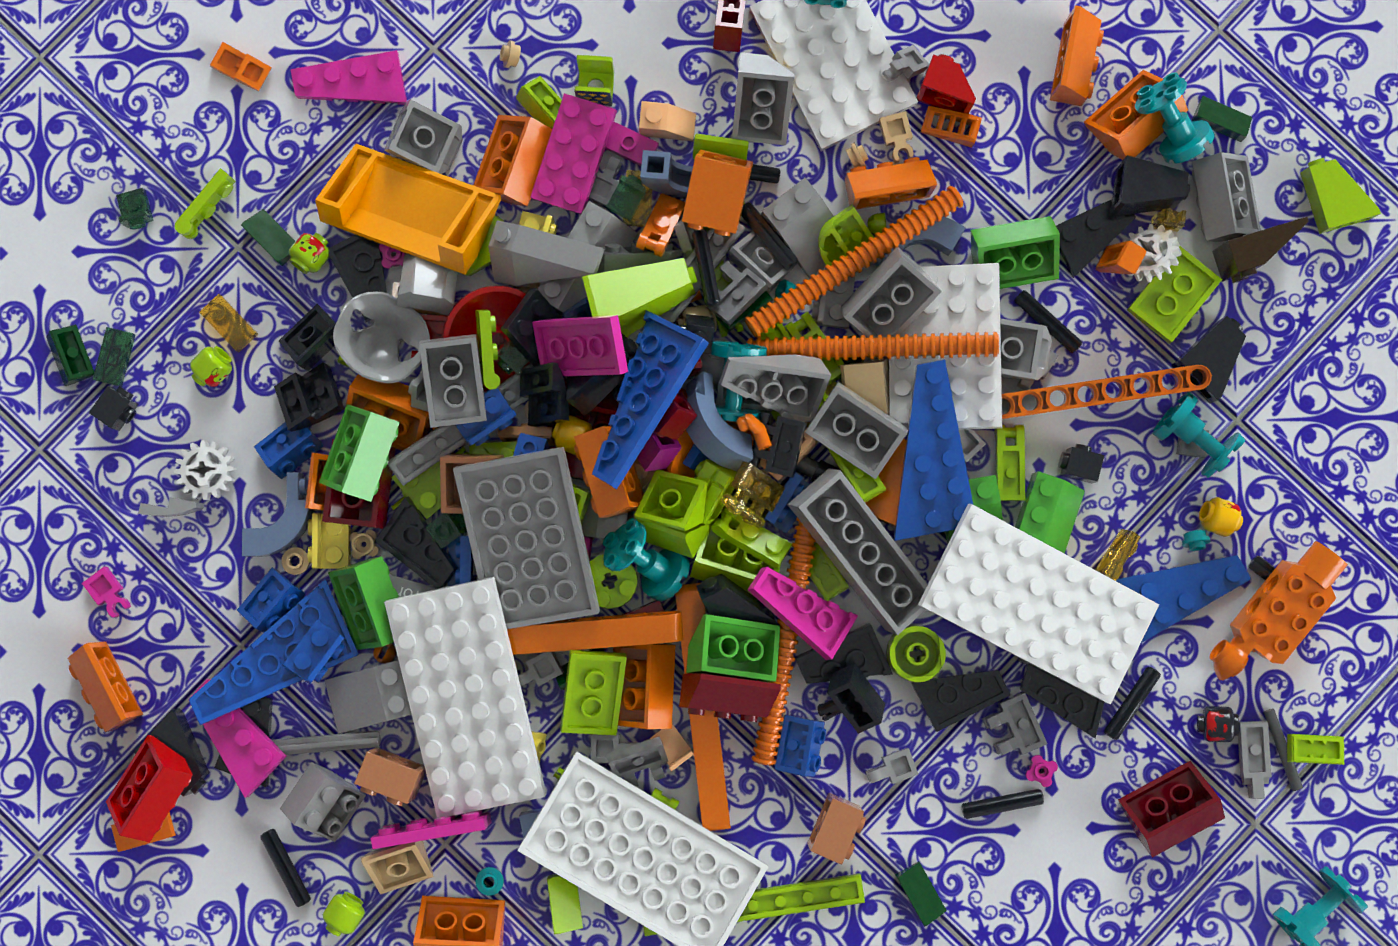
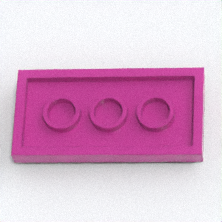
(573, 154)
(582, 345)
(423, 830)

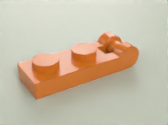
(661, 224)

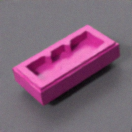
(629, 143)

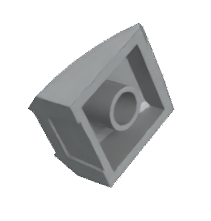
(424, 138)
(426, 286)
(1024, 350)

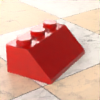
(148, 790)

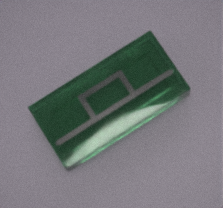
(114, 356)

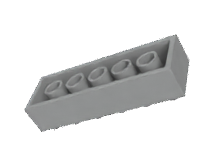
(861, 550)

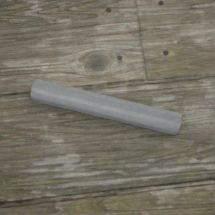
(329, 742)

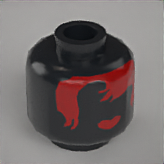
(1218, 724)

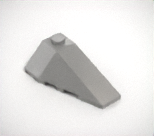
(532, 256)
(779, 382)

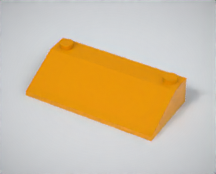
(408, 208)

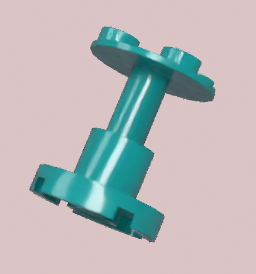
(1183, 137)
(733, 401)
(1190, 429)
(659, 570)
(1311, 919)

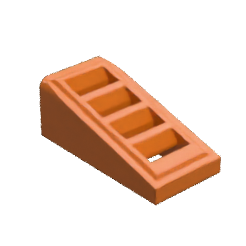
(963, 118)
(1121, 258)

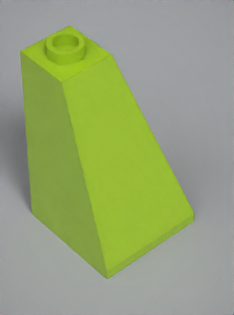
(638, 289)

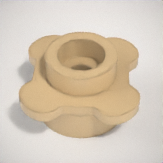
(356, 543)

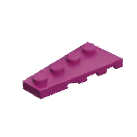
(363, 78)
(809, 616)
(244, 749)

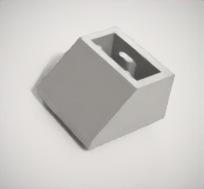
(322, 802)

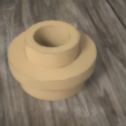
(510, 54)
(857, 155)
(303, 564)

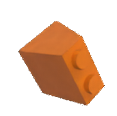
(716, 192)

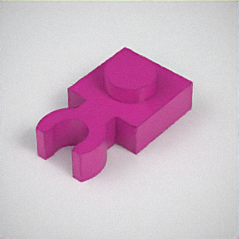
(104, 588)

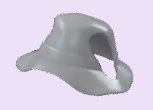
(375, 349)

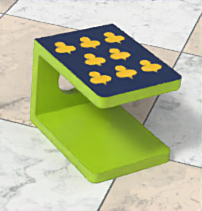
(591, 69)

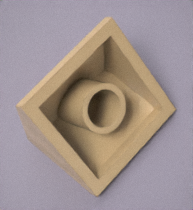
(869, 381)
(397, 866)

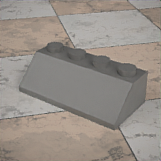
(594, 228)

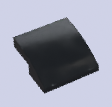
(546, 394)
(309, 397)

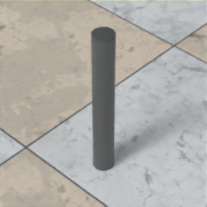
(1281, 746)

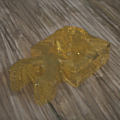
(1169, 219)

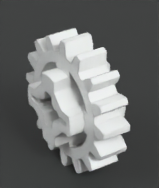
(1156, 244)
(204, 459)

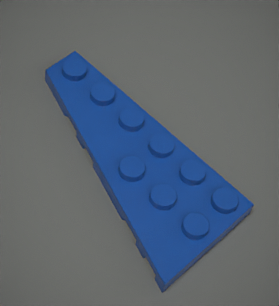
(648, 388)
(934, 466)
(1186, 588)
(260, 667)

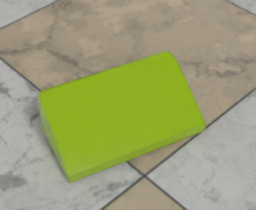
(540, 101)
(720, 145)
(564, 904)

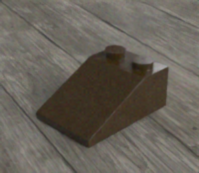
(1243, 255)

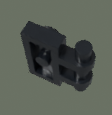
(785, 445)

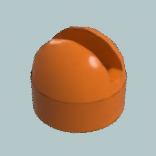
(389, 655)

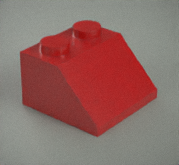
(946, 86)

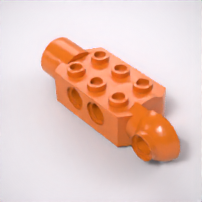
(1280, 611)

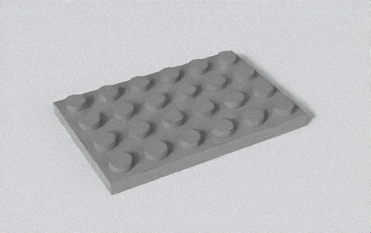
(528, 536)

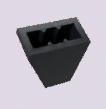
(1147, 187)
(1218, 352)
(590, 390)
(729, 600)
(177, 735)

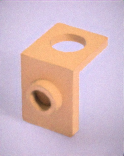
(675, 747)

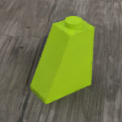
(1335, 196)

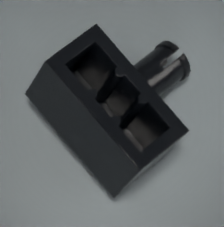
(854, 698)

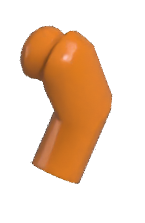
(758, 429)

